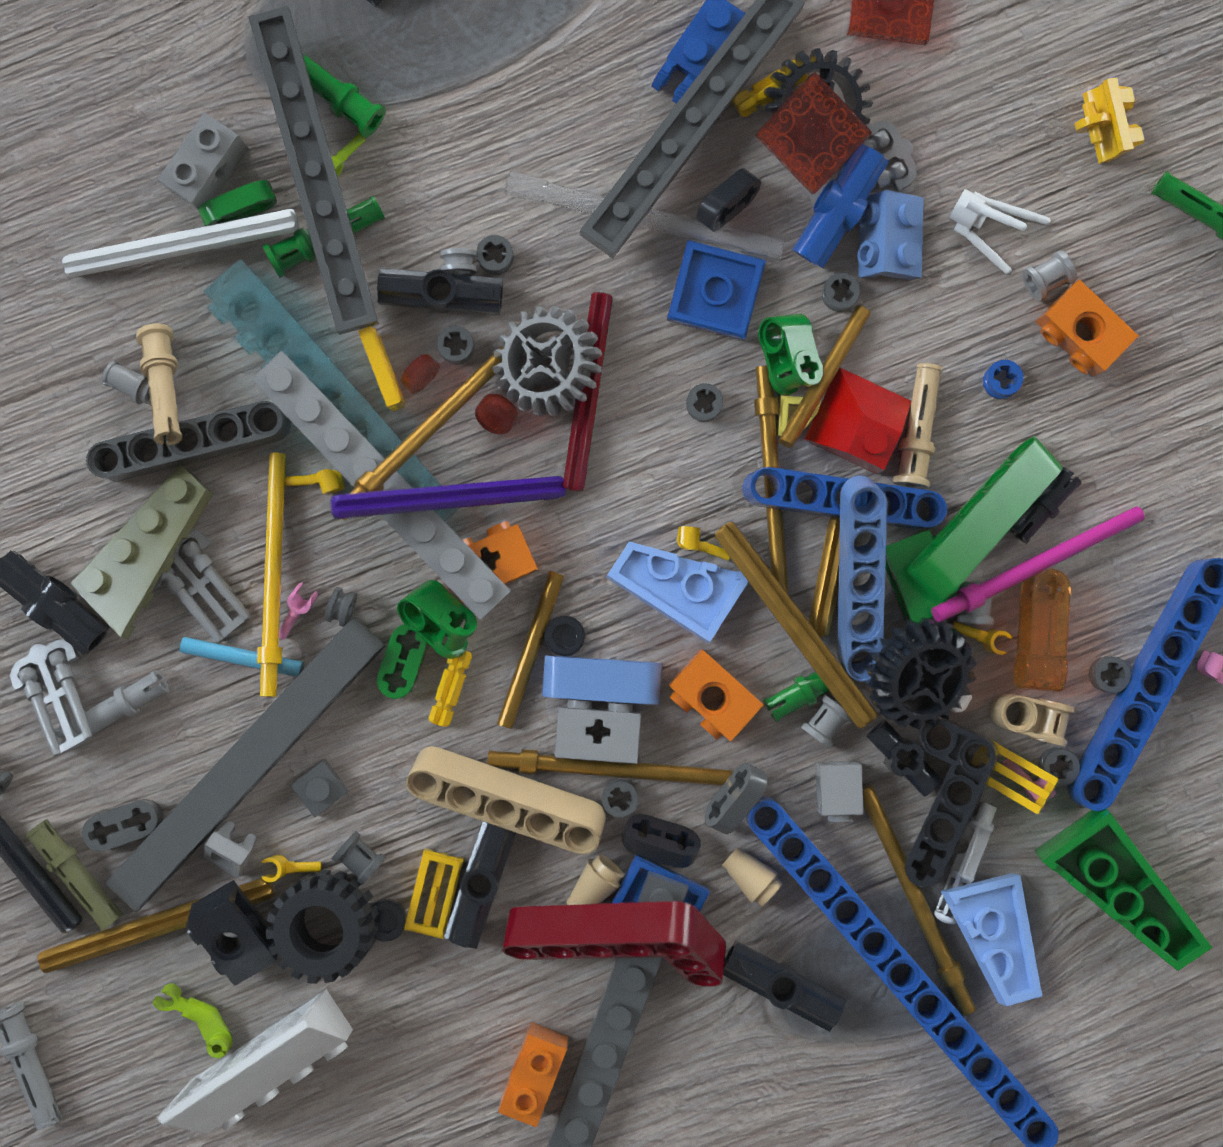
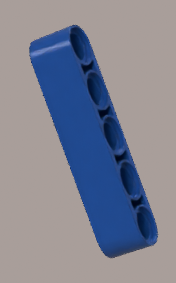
(824, 500)

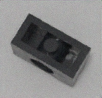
(231, 912)

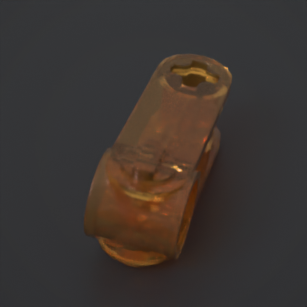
(1043, 633)

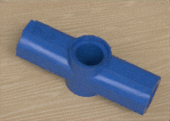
(840, 205)

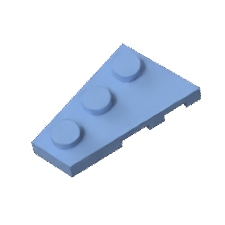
(679, 588)
(999, 935)

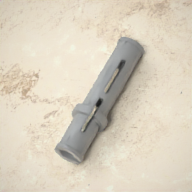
(123, 703)

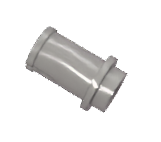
(127, 382)

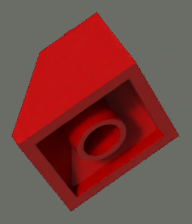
(859, 421)

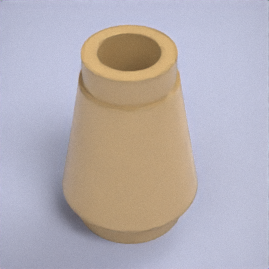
(752, 876)
(596, 882)

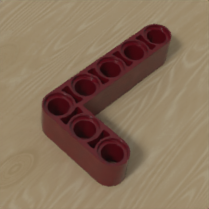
(620, 931)

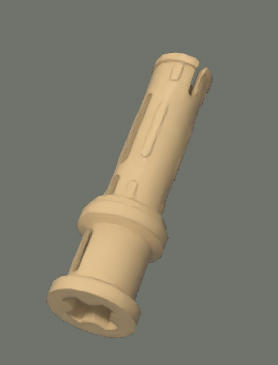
(159, 367)
(926, 379)

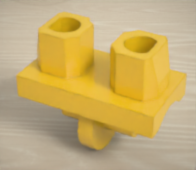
(1107, 121)

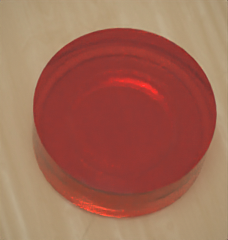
(420, 373)
(496, 414)

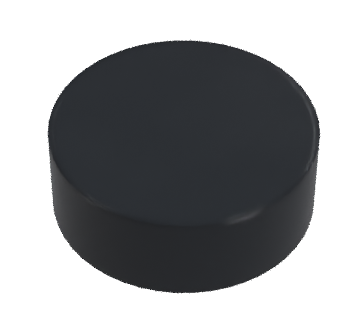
(564, 636)
(391, 918)

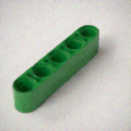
(984, 519)

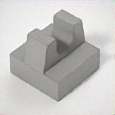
(227, 854)

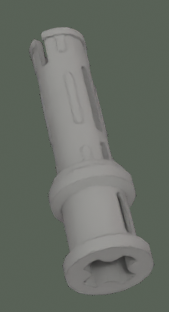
(20, 1049)

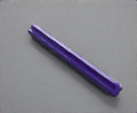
(446, 497)

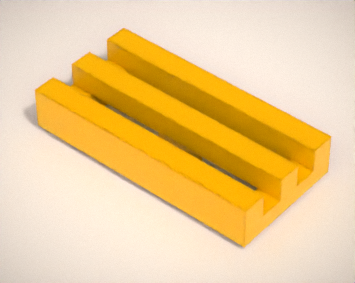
(382, 368)
(980, 757)
(442, 859)

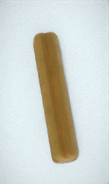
(827, 581)

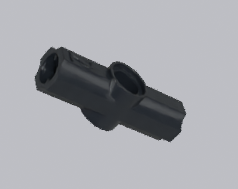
(413, 290)
(50, 603)
(471, 907)
(804, 998)

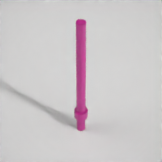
(974, 595)

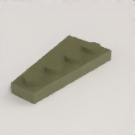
(131, 563)

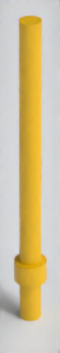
(269, 654)

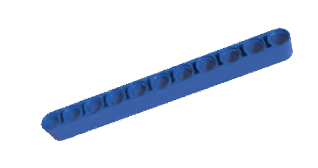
(909, 990)

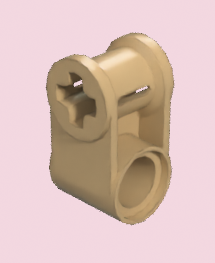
(1038, 718)

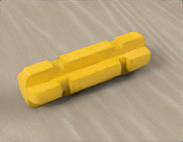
(746, 100)
(449, 690)

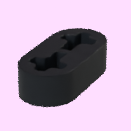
(728, 199)
(661, 840)

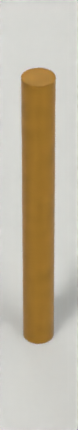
(830, 368)
(530, 649)

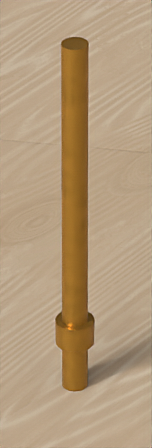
(766, 408)
(374, 480)
(530, 761)
(949, 971)

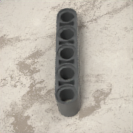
(209, 445)

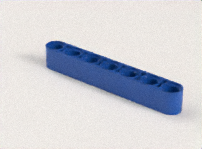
(1168, 675)

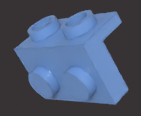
(891, 236)

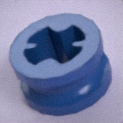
(1013, 372)

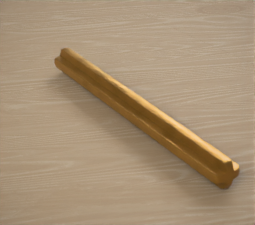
(796, 625)
(135, 931)

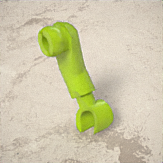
(206, 1016)

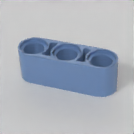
(602, 680)

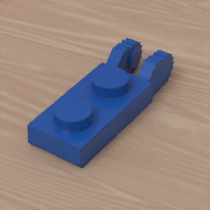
(698, 44)

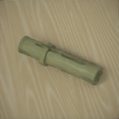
(72, 872)

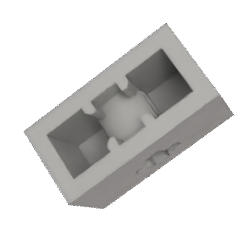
(203, 162)
(576, 743)

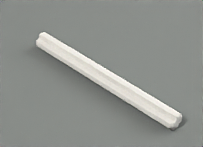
(180, 243)

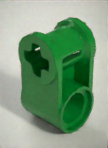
(790, 349)
(437, 614)

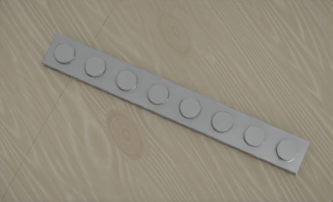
(355, 455)

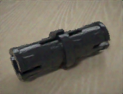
(1045, 505)

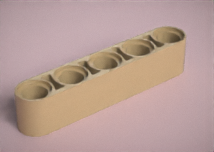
(506, 800)

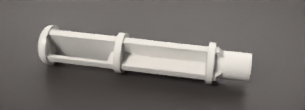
(967, 863)

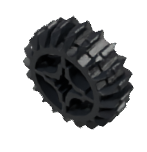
(828, 70)
(920, 683)

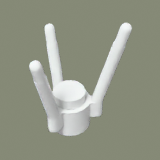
(973, 210)

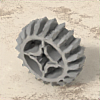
(522, 381)

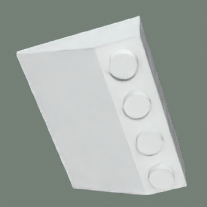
(260, 1067)

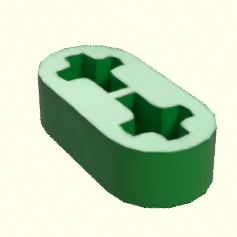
(238, 203)
(393, 658)

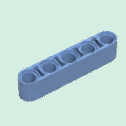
(858, 560)

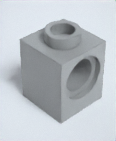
(839, 790)

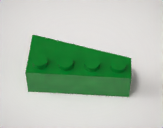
(1115, 876)

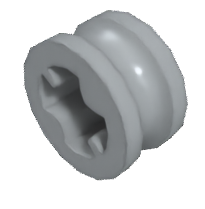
(459, 261)

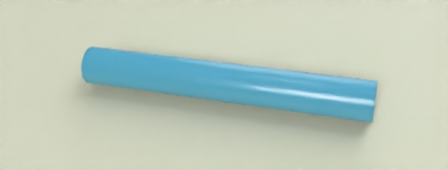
(235, 655)

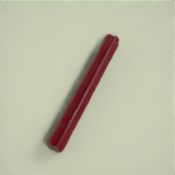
(585, 411)

